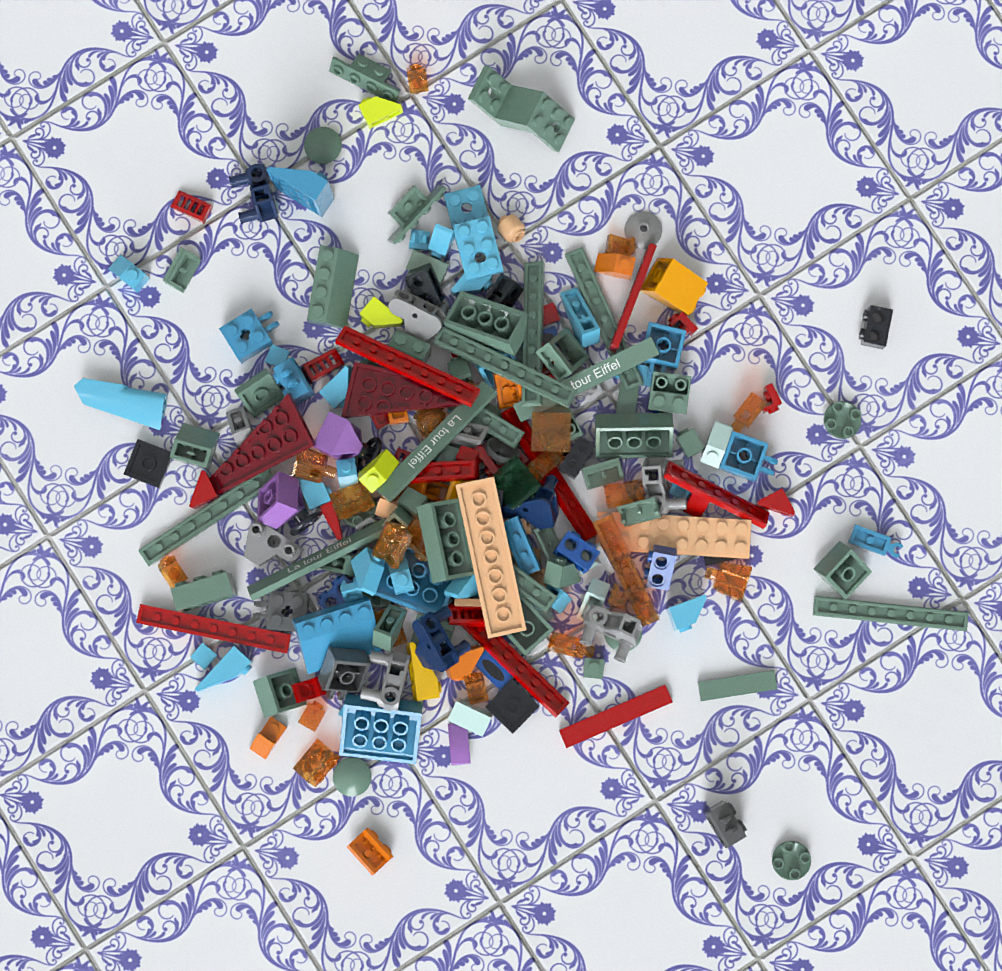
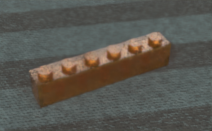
(626, 568)

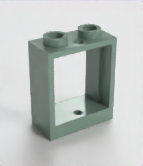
(550, 352)

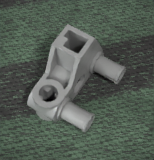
(418, 321)
(659, 487)
(261, 549)
(611, 625)
(394, 682)

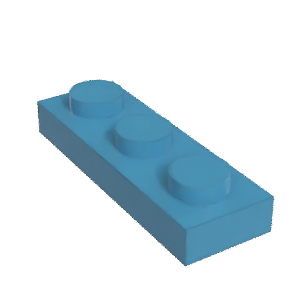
(521, 546)

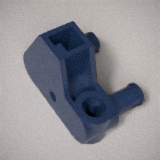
(259, 188)
(541, 510)
(431, 635)

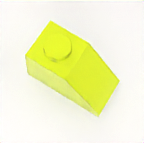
(378, 110)
(379, 316)
(378, 470)

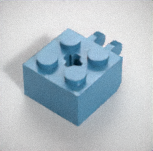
(258, 337)
(673, 339)
(293, 380)
(755, 452)

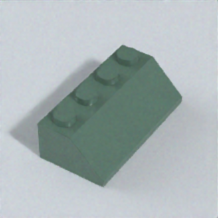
(332, 287)
(487, 322)
(633, 435)
(445, 540)

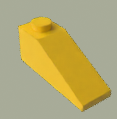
(423, 680)

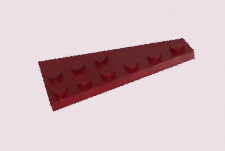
(383, 391)
(269, 444)

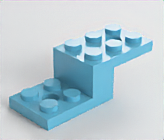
(473, 233)

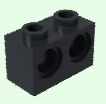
(429, 285)
(504, 291)
(880, 328)
(576, 458)

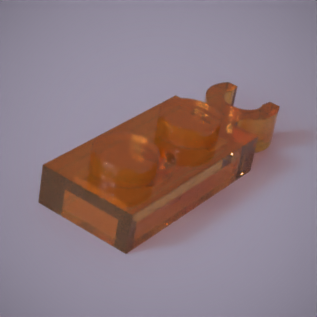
(546, 463)

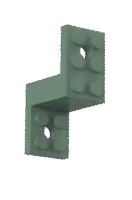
(521, 108)

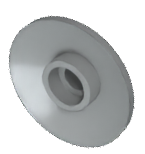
(643, 239)

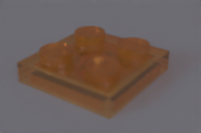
(551, 432)

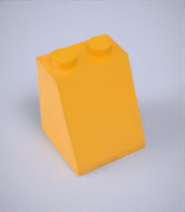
(674, 285)

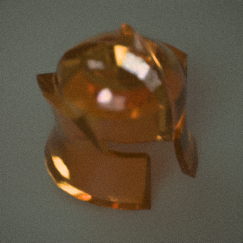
(428, 420)

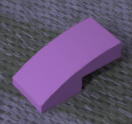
(458, 745)

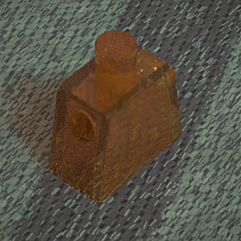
(754, 405)
(312, 466)
(729, 579)
(563, 643)

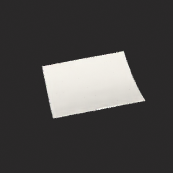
(604, 560)

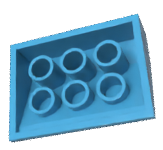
(304, 187)
(426, 596)
(339, 626)
(378, 733)

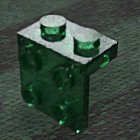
(515, 482)

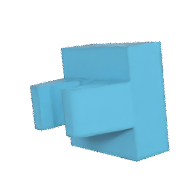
(419, 240)
(351, 591)

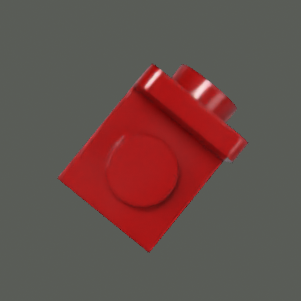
(685, 323)
(771, 396)

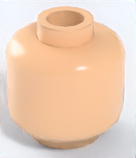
(511, 228)

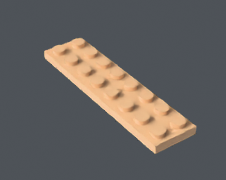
(688, 535)
(490, 557)

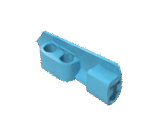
(126, 402)

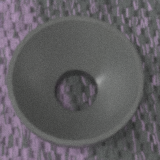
(499, 451)

